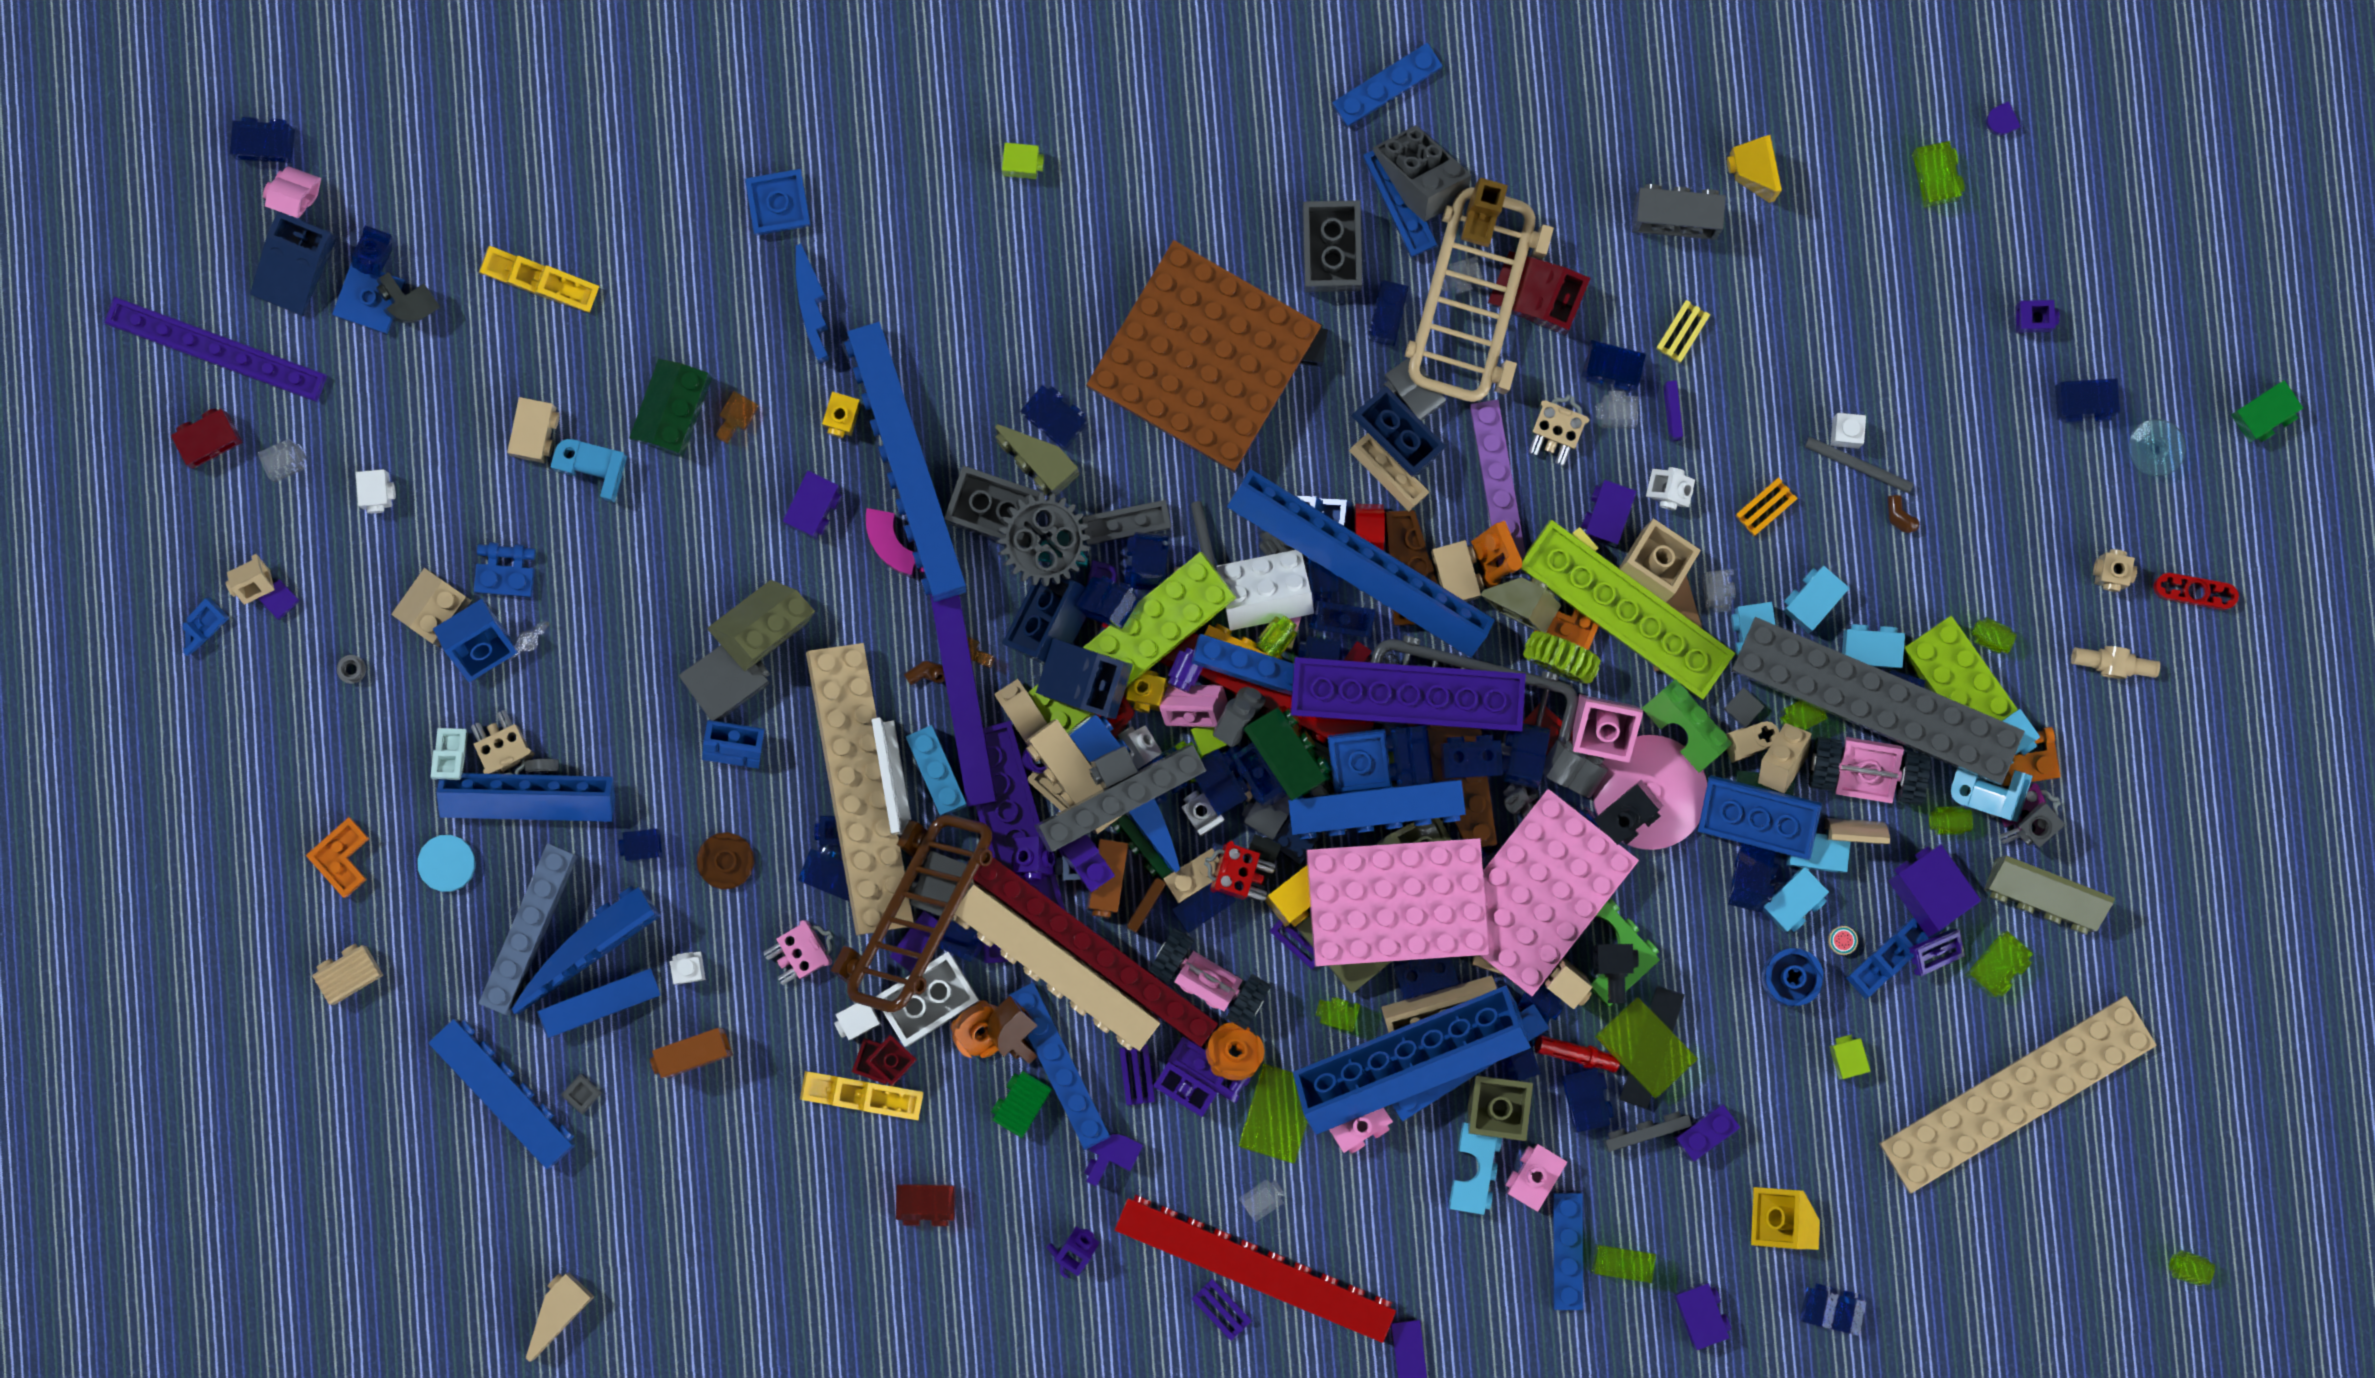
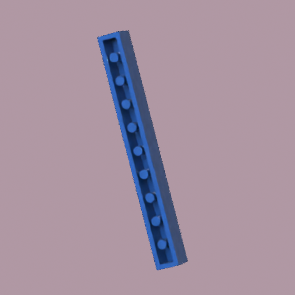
(906, 462)
(1360, 563)

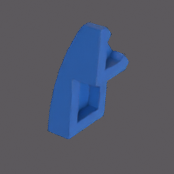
(202, 624)

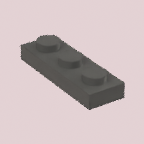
(1125, 522)
(1646, 1130)

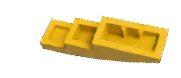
(538, 279)
(861, 1095)

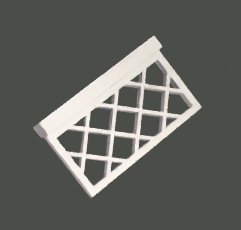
(892, 775)

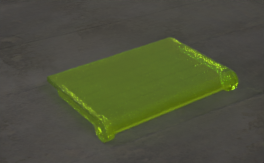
(1646, 1047)
(1275, 1116)

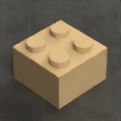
(1659, 559)

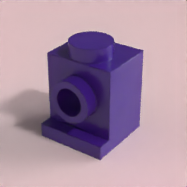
(2044, 308)
(1081, 1243)

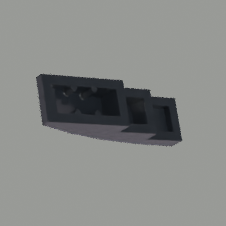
(1666, 1006)

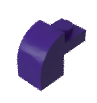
(1087, 862)
(1116, 1149)

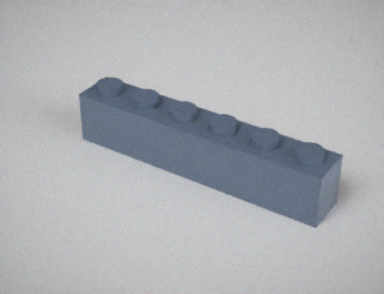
(528, 929)

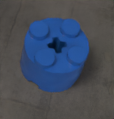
(1808, 980)

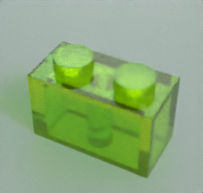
(1938, 174)
(2000, 964)
(1623, 1263)

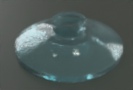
(2167, 438)

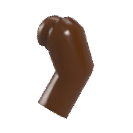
(1900, 518)
(927, 670)

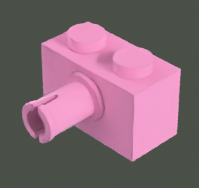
(1353, 1133)
(1535, 1176)

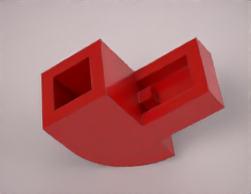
(1370, 523)

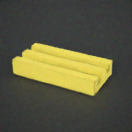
(1695, 312)

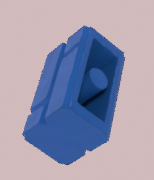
(733, 744)

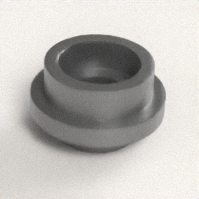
(345, 662)

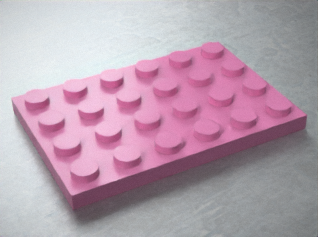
(1547, 889)
(1397, 902)

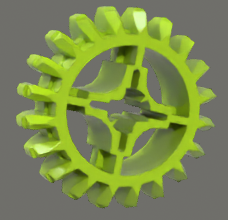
(1562, 657)

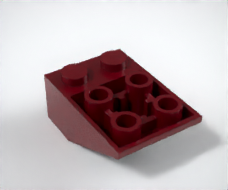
(1545, 293)

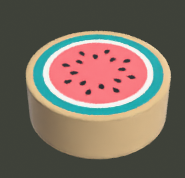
(1842, 940)

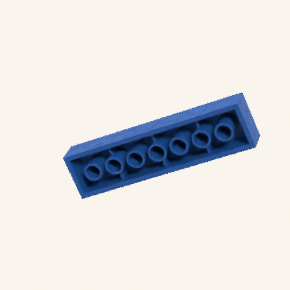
(1411, 1060)

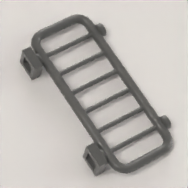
(1547, 681)

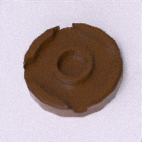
(725, 861)

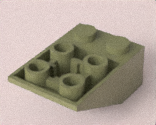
(1044, 460)

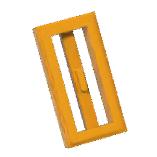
(1784, 490)

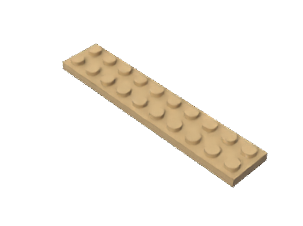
(845, 723)
(2017, 1094)

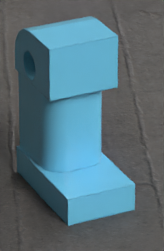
(1990, 797)

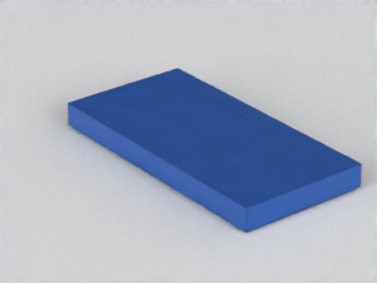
(1760, 817)

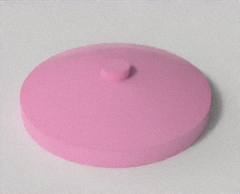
(1669, 777)

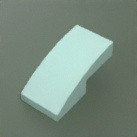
(449, 754)

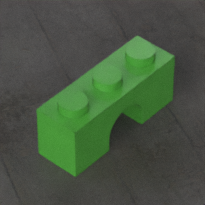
(1705, 738)

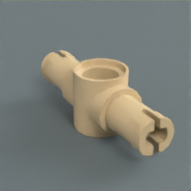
(2115, 662)

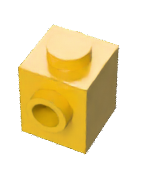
(841, 415)

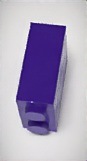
(1933, 889)

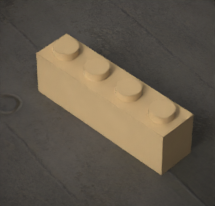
(1064, 764)
(1420, 1007)

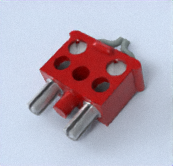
(1228, 872)

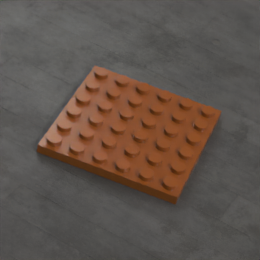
(1203, 356)

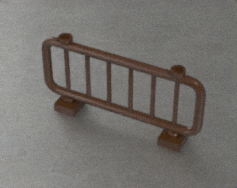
(917, 843)

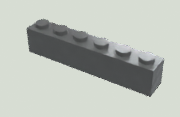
(1120, 798)

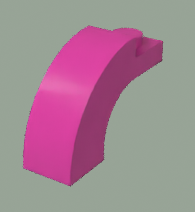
(882, 535)

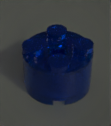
(1148, 560)

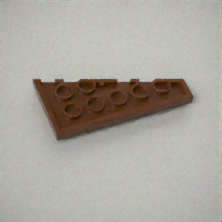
(1478, 807)

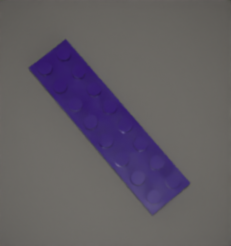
(1408, 694)
(1015, 808)

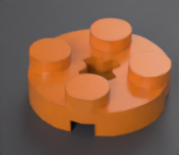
(965, 1027)
(1225, 1064)

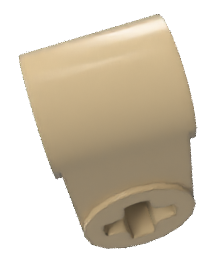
(1747, 742)

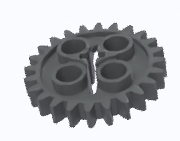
(1026, 559)

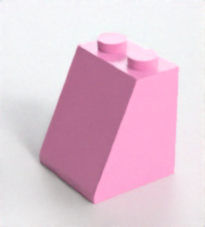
(1605, 728)

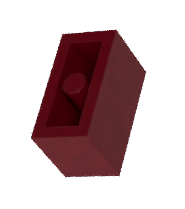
(206, 437)

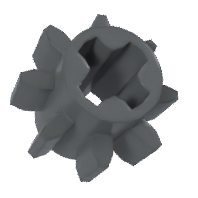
(1272, 544)
(1520, 799)

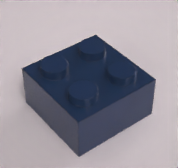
(1291, 844)

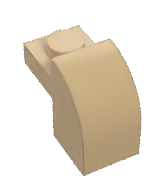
(1021, 709)

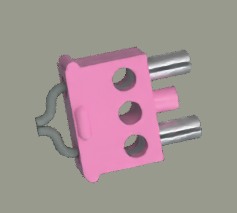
(811, 949)

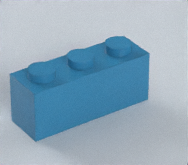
(936, 771)

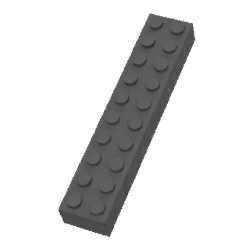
(1878, 701)

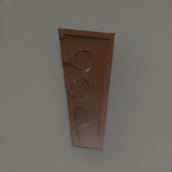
(1408, 546)

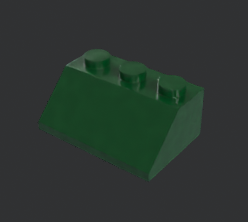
(671, 407)
(1289, 752)

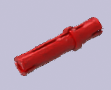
(1588, 1056)

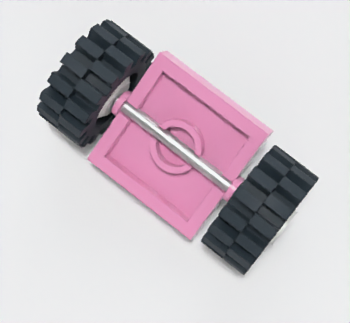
(1869, 770)
(1209, 980)

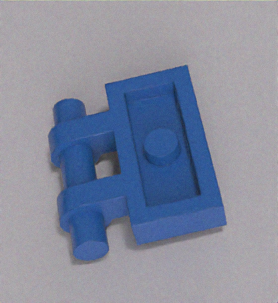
(504, 579)

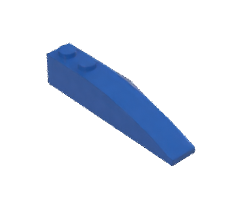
(1096, 740)
(591, 942)

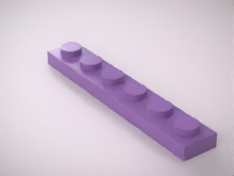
(1496, 470)

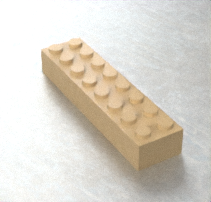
(1057, 966)

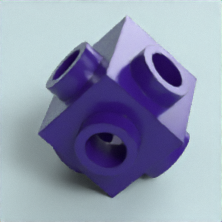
(1032, 858)

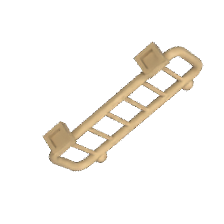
(1491, 373)

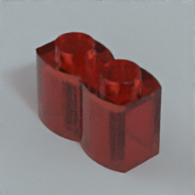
(925, 1202)

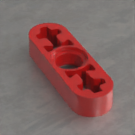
(2215, 602)

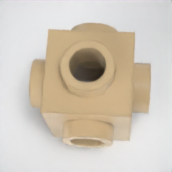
(2105, 573)

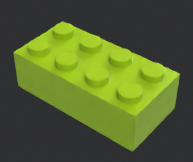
(1957, 670)

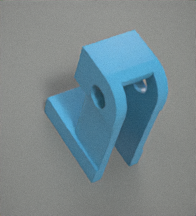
(592, 461)

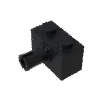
(1629, 813)
(1615, 963)

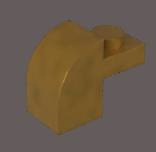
(1483, 211)

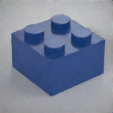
(475, 640)

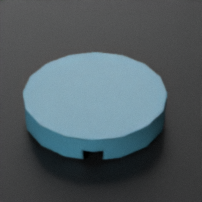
(446, 863)

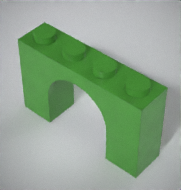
(1625, 933)

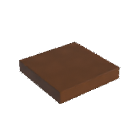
(1146, 905)

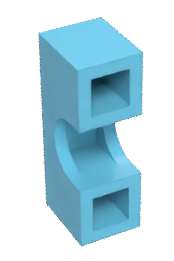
(1473, 1194)

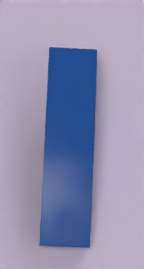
(809, 296)
(1888, 958)
(598, 1003)

